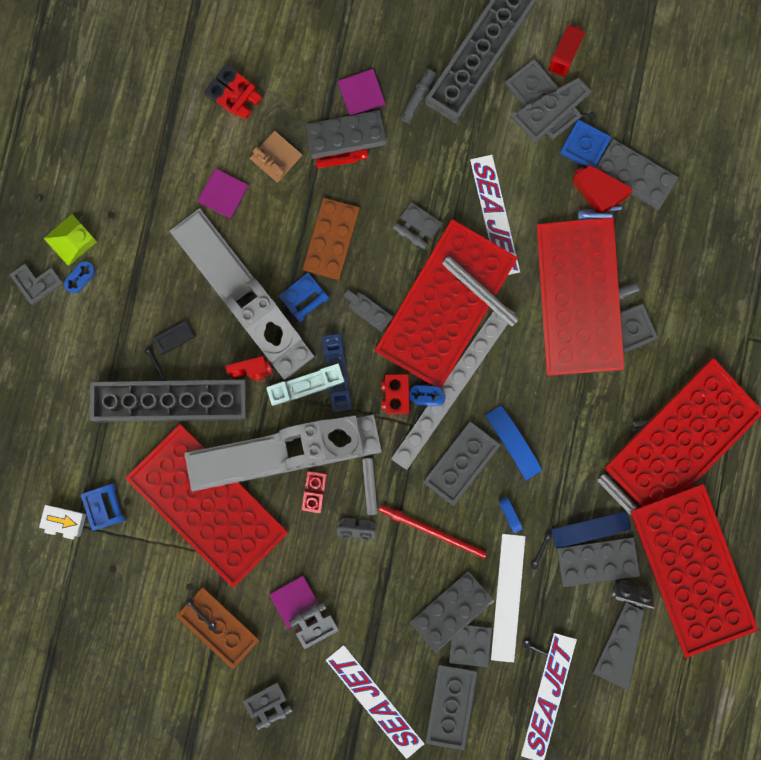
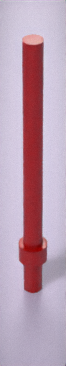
(398, 516)

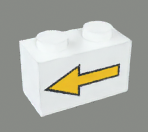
(62, 521)

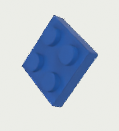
(585, 144)

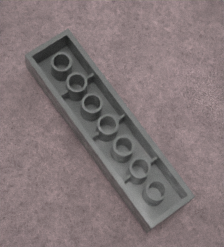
(478, 56)
(168, 401)

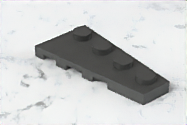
(547, 112)
(620, 649)

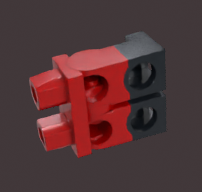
(236, 95)

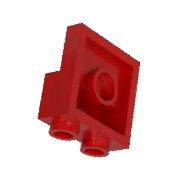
(256, 369)

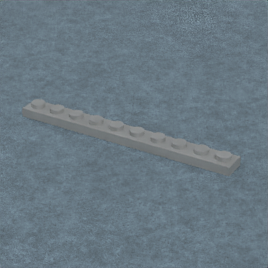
(452, 388)

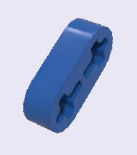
(83, 281)
(427, 391)
(510, 514)

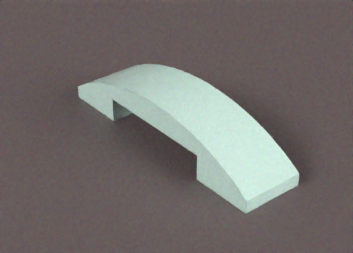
(305, 385)

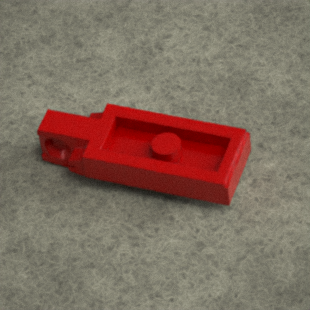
(339, 159)

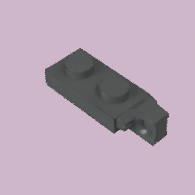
(368, 310)

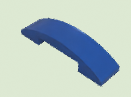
(513, 442)

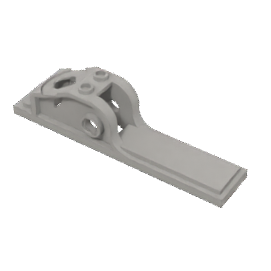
(233, 284)
(269, 454)

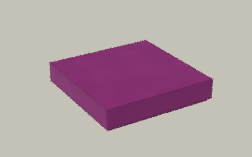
(361, 92)
(223, 193)
(293, 599)

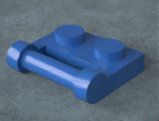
(299, 293)
(97, 510)

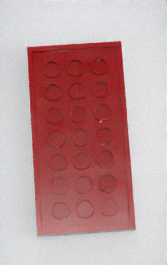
(580, 297)
(441, 309)
(684, 436)
(218, 522)
(694, 570)

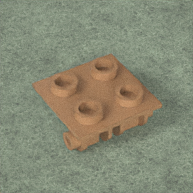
(275, 156)

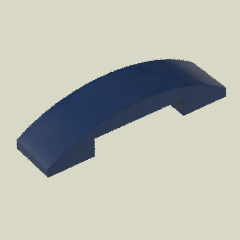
(333, 355)
(591, 529)

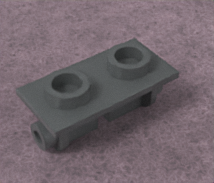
(347, 529)

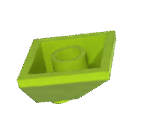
(70, 240)

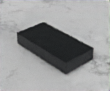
(173, 337)

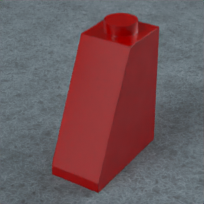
(566, 51)
(600, 189)

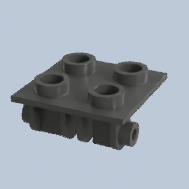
(639, 595)

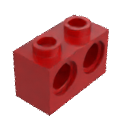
(401, 394)

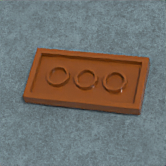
(331, 239)
(231, 637)

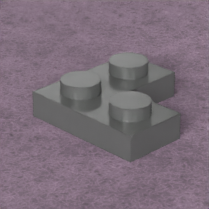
(35, 288)

